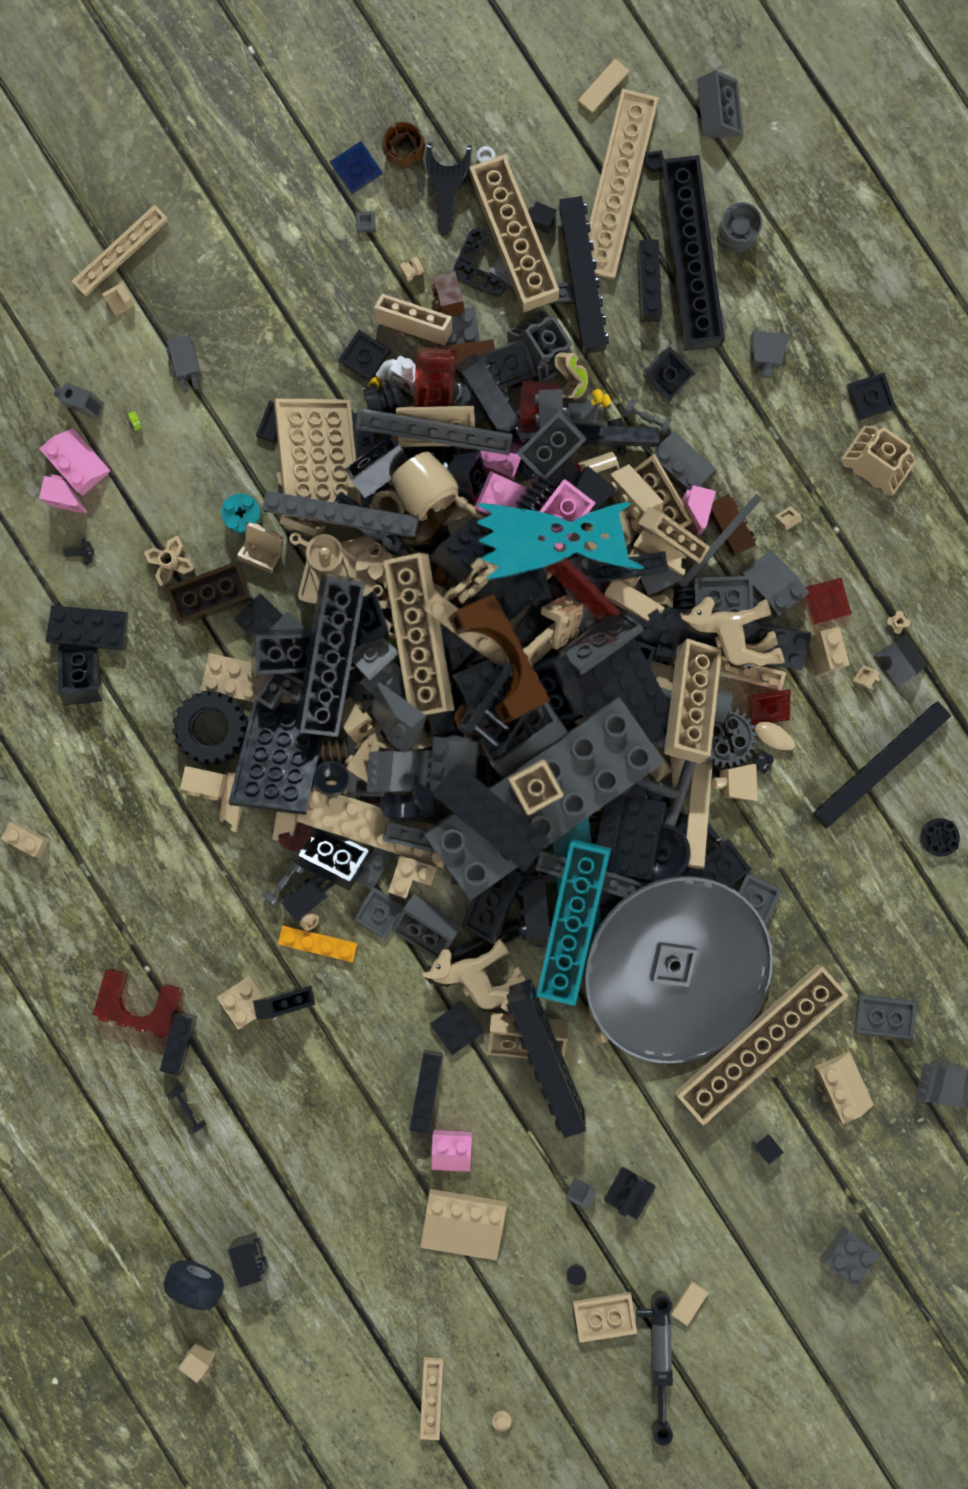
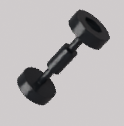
(186, 1109)

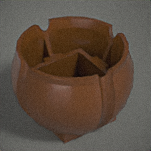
(398, 135)

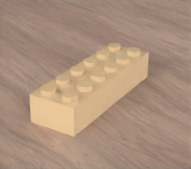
(693, 701)

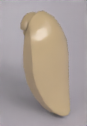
(774, 736)

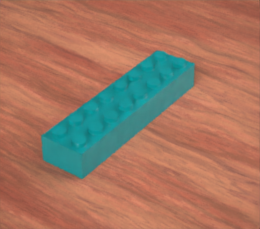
(573, 922)

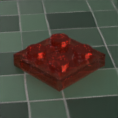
(827, 601)

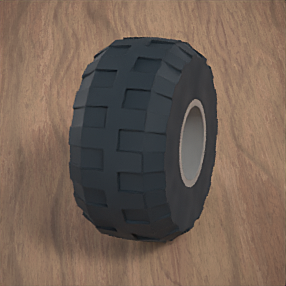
(193, 1285)

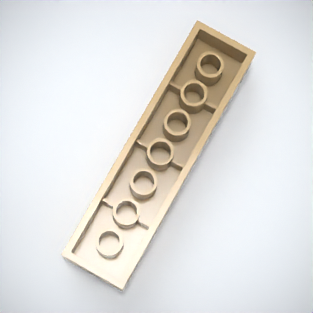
(514, 233)
(418, 634)

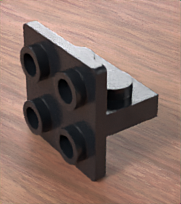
(629, 1193)

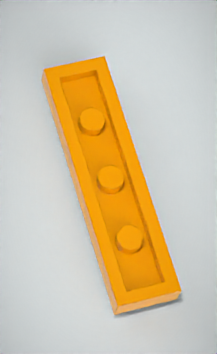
(317, 943)

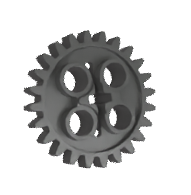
(742, 731)

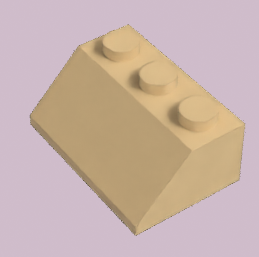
(844, 1087)

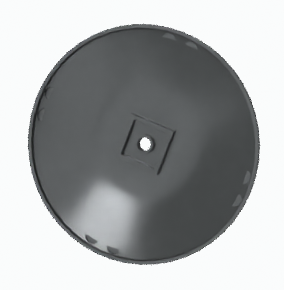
(701, 1002)

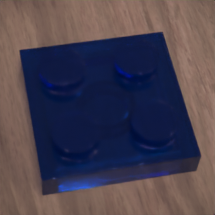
(356, 167)

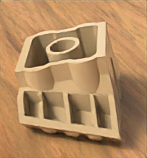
(880, 458)

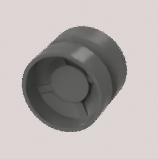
(739, 227)

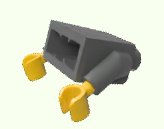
(588, 413)

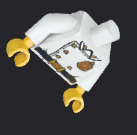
(400, 371)

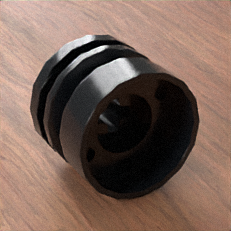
(386, 401)

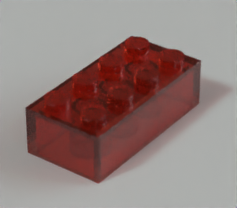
(435, 377)

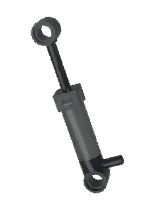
(661, 1360)

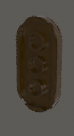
(429, 527)

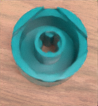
(232, 509)

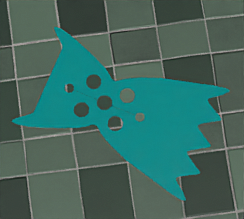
(520, 550)

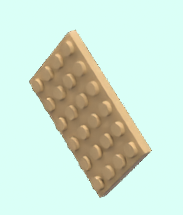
(316, 447)

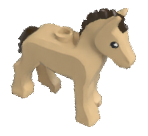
(731, 633)
(473, 976)

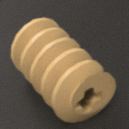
(334, 751)

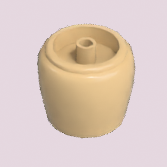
(424, 485)

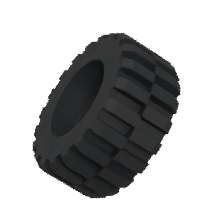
(185, 727)

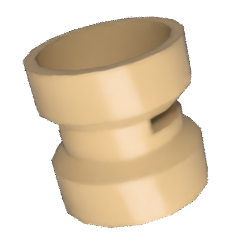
(411, 268)

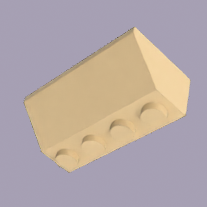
(657, 479)
(506, 1041)

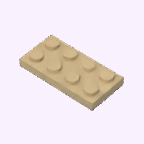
(453, 415)

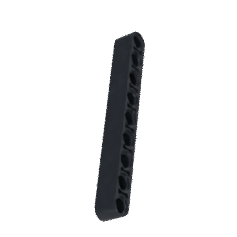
(881, 764)

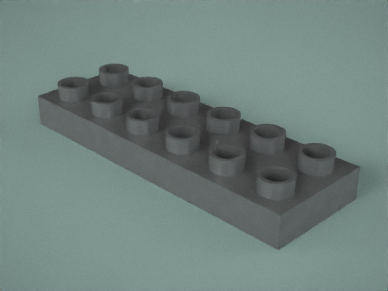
(590, 767)

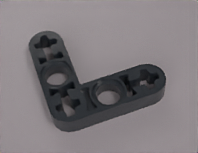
(469, 267)

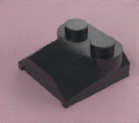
(668, 373)

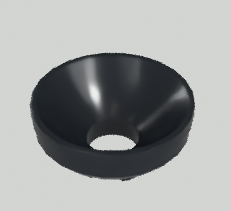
(335, 770)

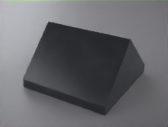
(371, 620)
(900, 660)

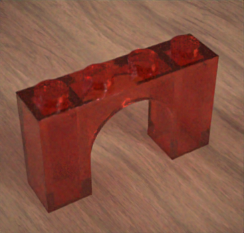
(111, 1007)

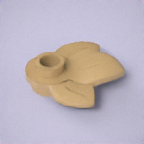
(373, 563)

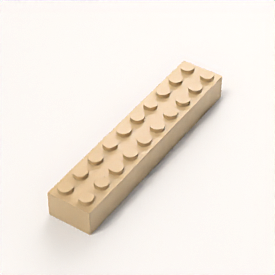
(761, 1044)

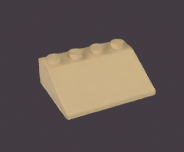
(463, 1224)

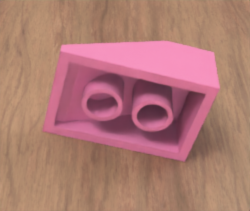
(500, 491)
(567, 504)

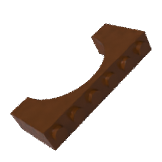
(488, 619)

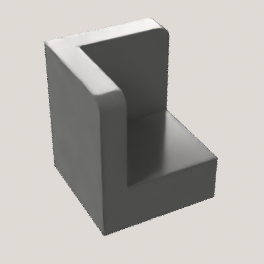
(581, 1193)

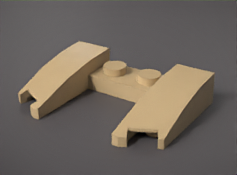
(623, 592)
(284, 821)

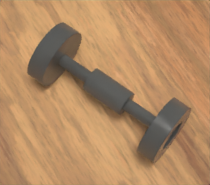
(647, 417)
(271, 897)

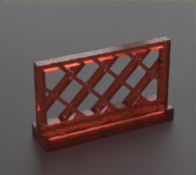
(582, 589)

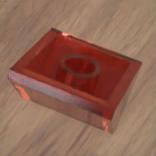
(769, 706)

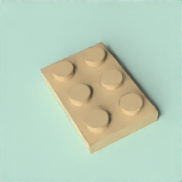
(605, 1317)

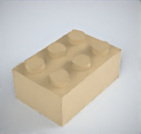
(635, 490)

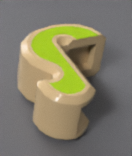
(574, 374)

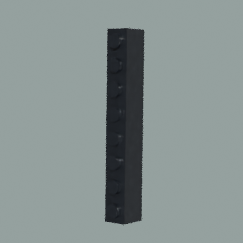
(582, 274)

